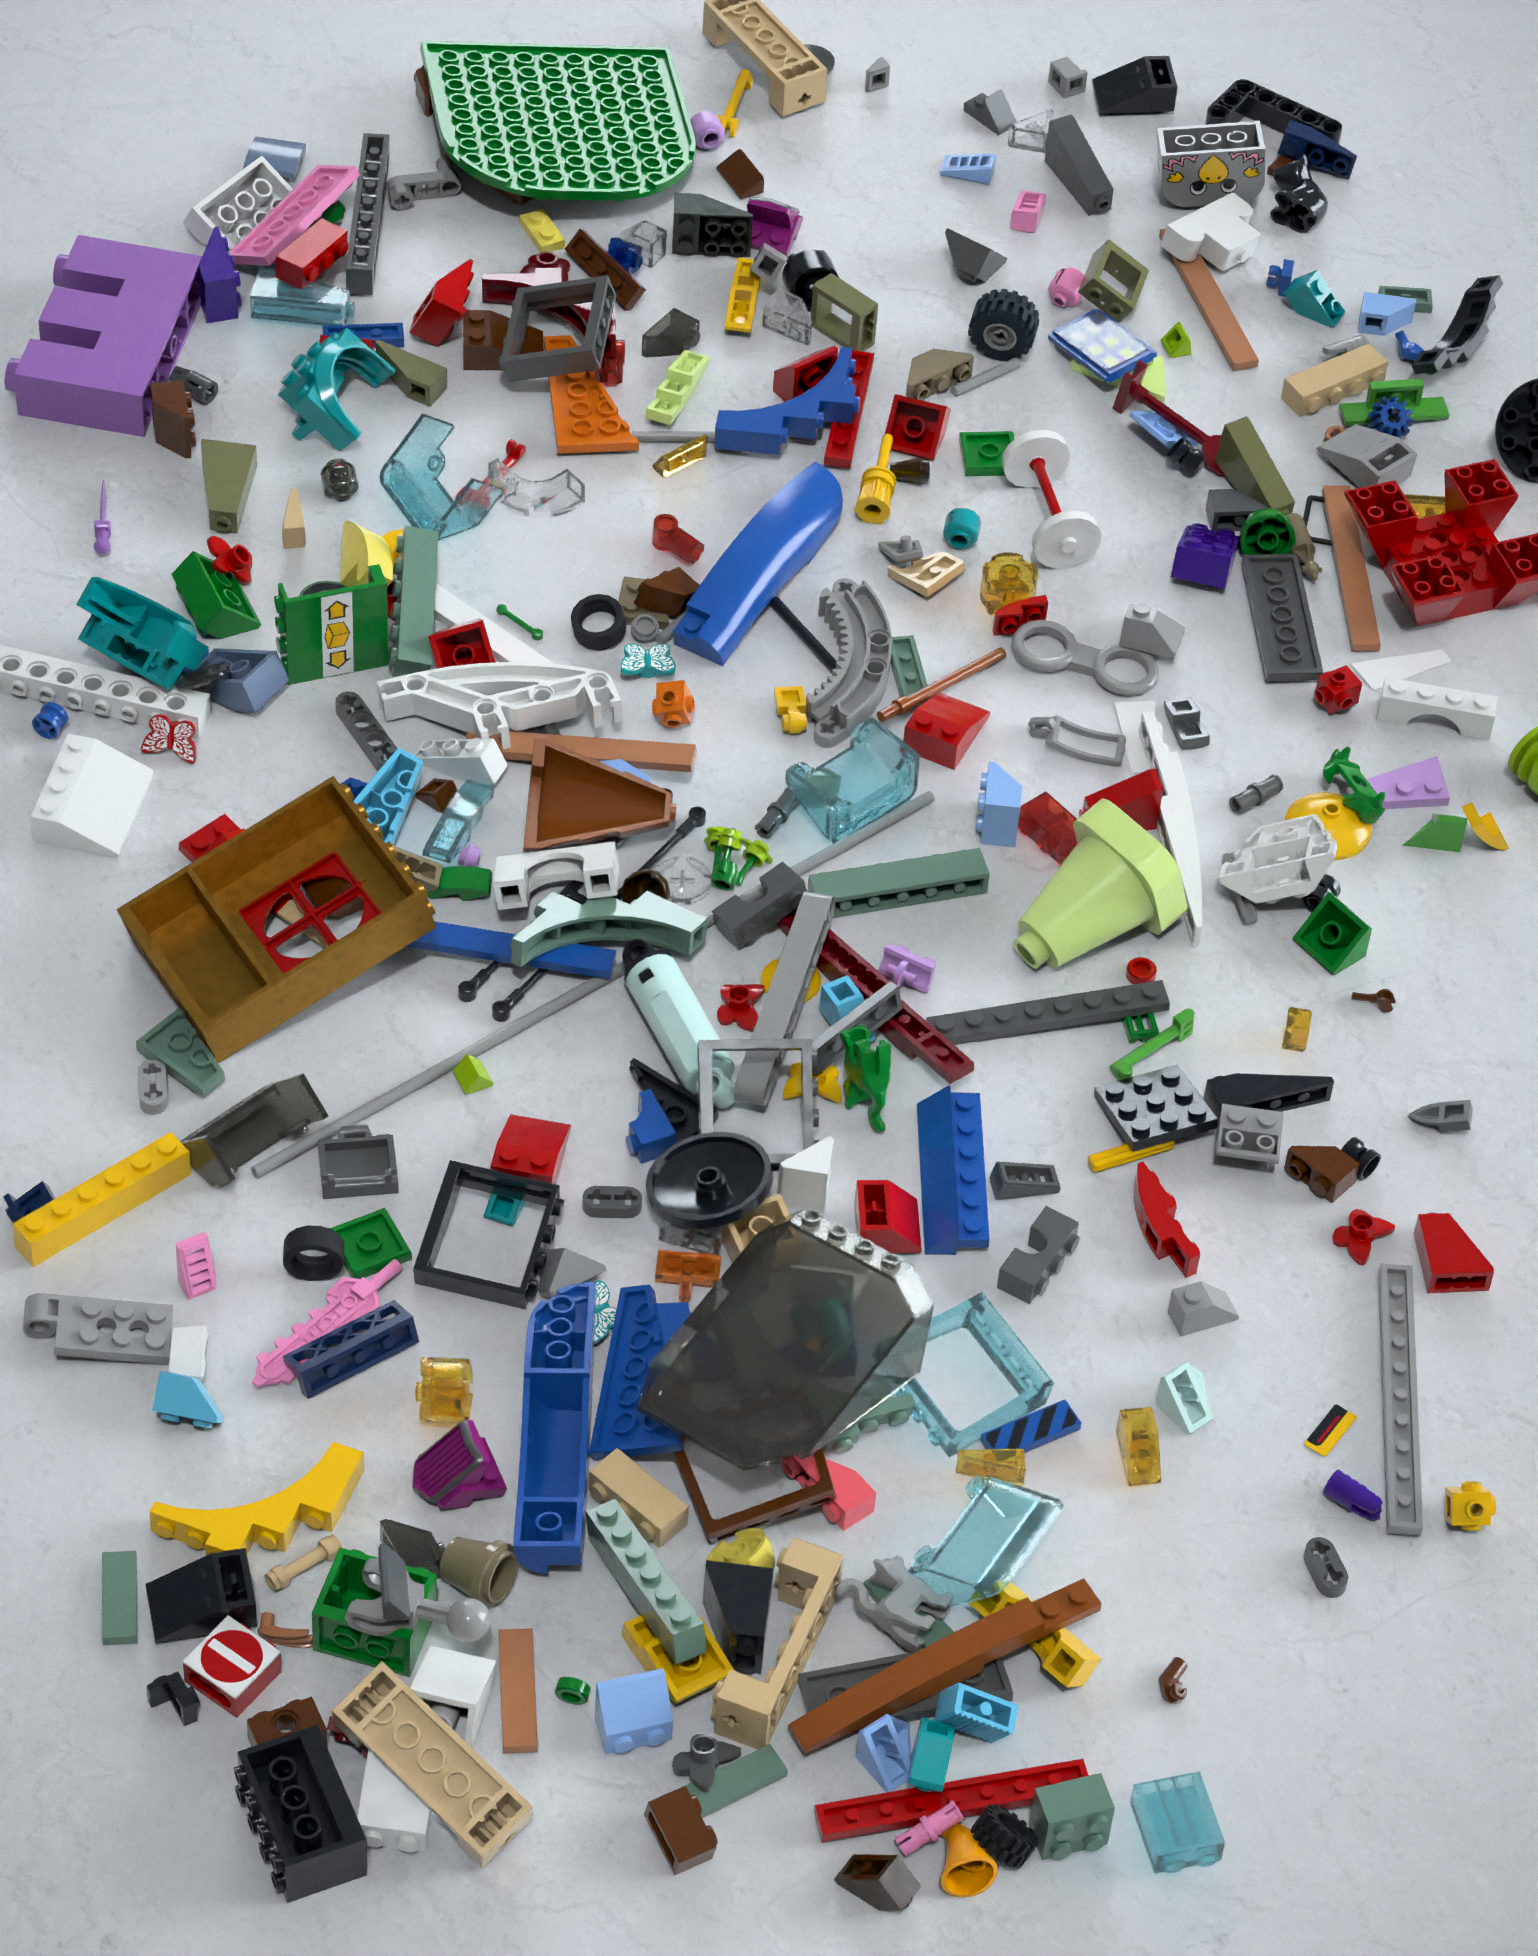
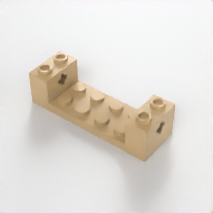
(795, 73)
(750, 1708)
(433, 1763)

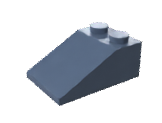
(250, 680)

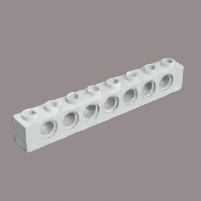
(98, 690)

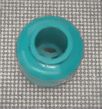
(961, 528)

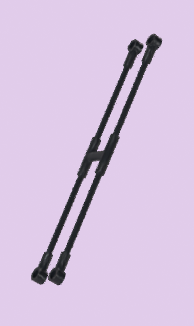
(696, 818)

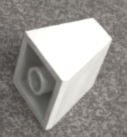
(456, 1688)
(391, 1811)

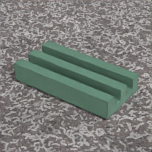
(1422, 296)

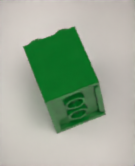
(338, 1639)

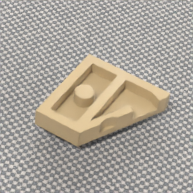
(928, 572)

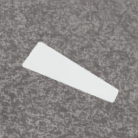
(1399, 667)
(1129, 718)

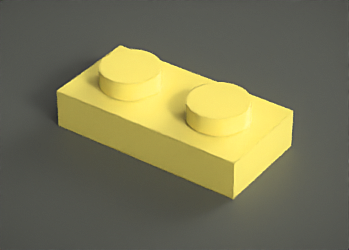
(542, 231)

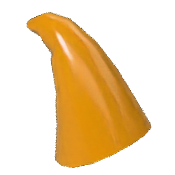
(967, 1865)

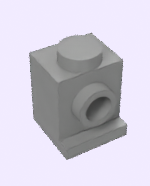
(1067, 77)

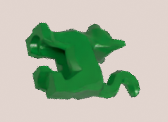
(866, 1072)

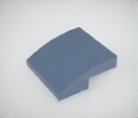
(280, 154)

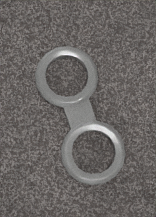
(1084, 658)

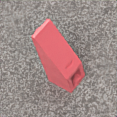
(853, 1493)

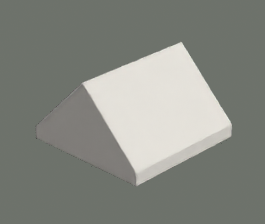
(806, 1177)

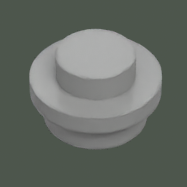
(644, 628)

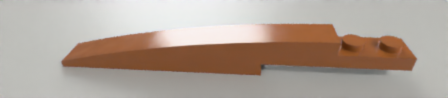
(944, 1664)

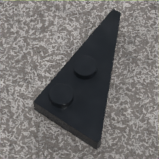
(676, 1102)

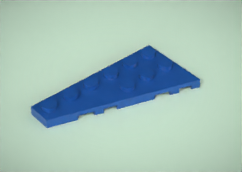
(632, 1347)

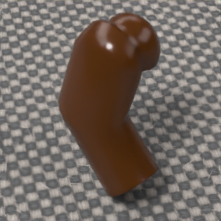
(1169, 1681)

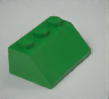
(214, 598)

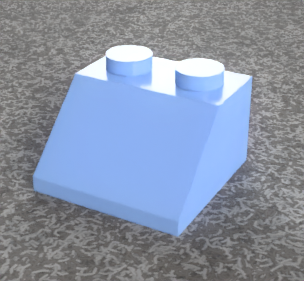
(633, 1711)

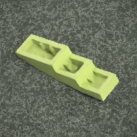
(677, 387)

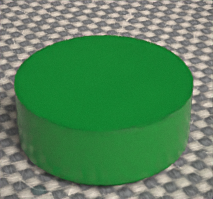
(572, 1690)

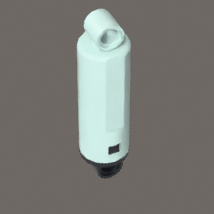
(676, 1017)

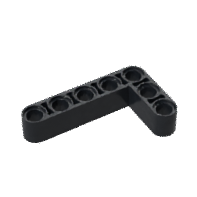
(1270, 108)

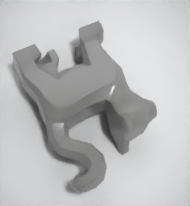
(899, 1609)

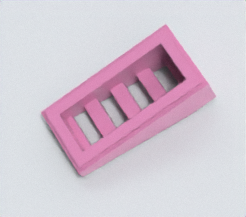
(1027, 211)
(196, 1269)

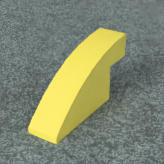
(360, 550)

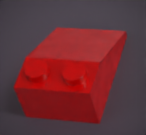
(944, 729)
(531, 1148)

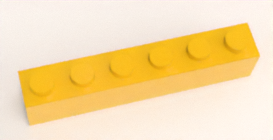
(101, 1199)

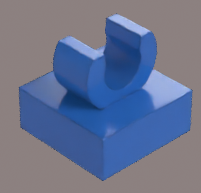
(1283, 276)

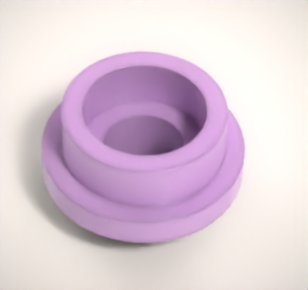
(469, 855)

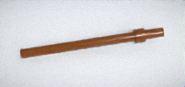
(903, 704)

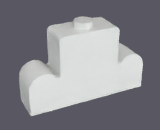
(1215, 232)

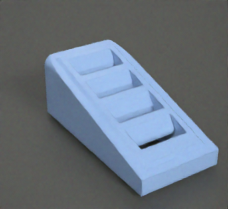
(969, 167)

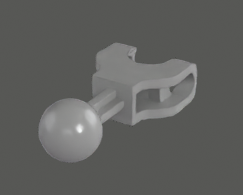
(466, 1619)

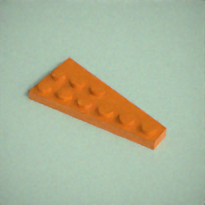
(584, 411)

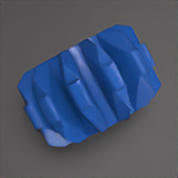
(1392, 408)

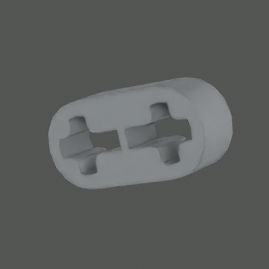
(147, 1087)

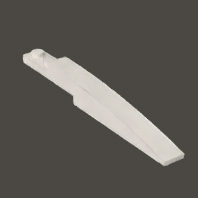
(1175, 819)

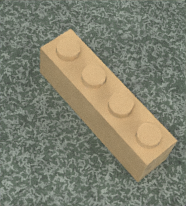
(1333, 380)

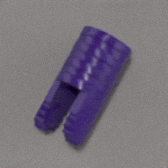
(1353, 1496)

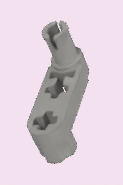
(408, 188)

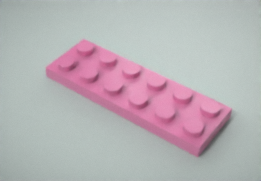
(294, 214)

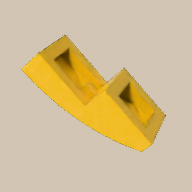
(1485, 827)

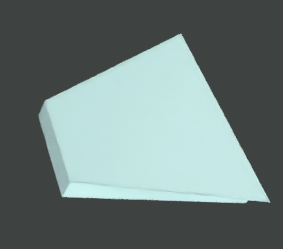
(1184, 1397)

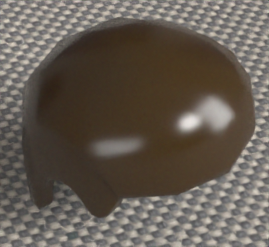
(644, 881)

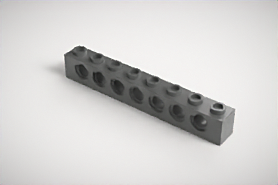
(367, 214)

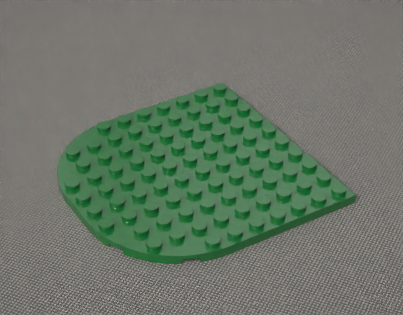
(561, 117)

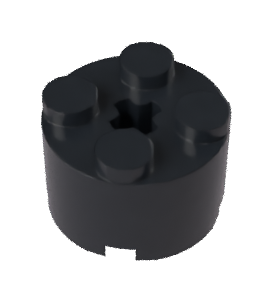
(804, 271)

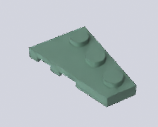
(182, 1053)

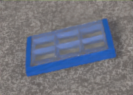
(1102, 345)

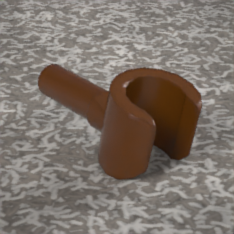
(1382, 998)

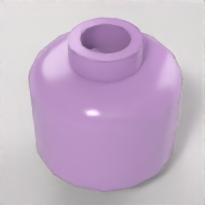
(707, 129)

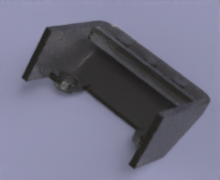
(251, 1127)

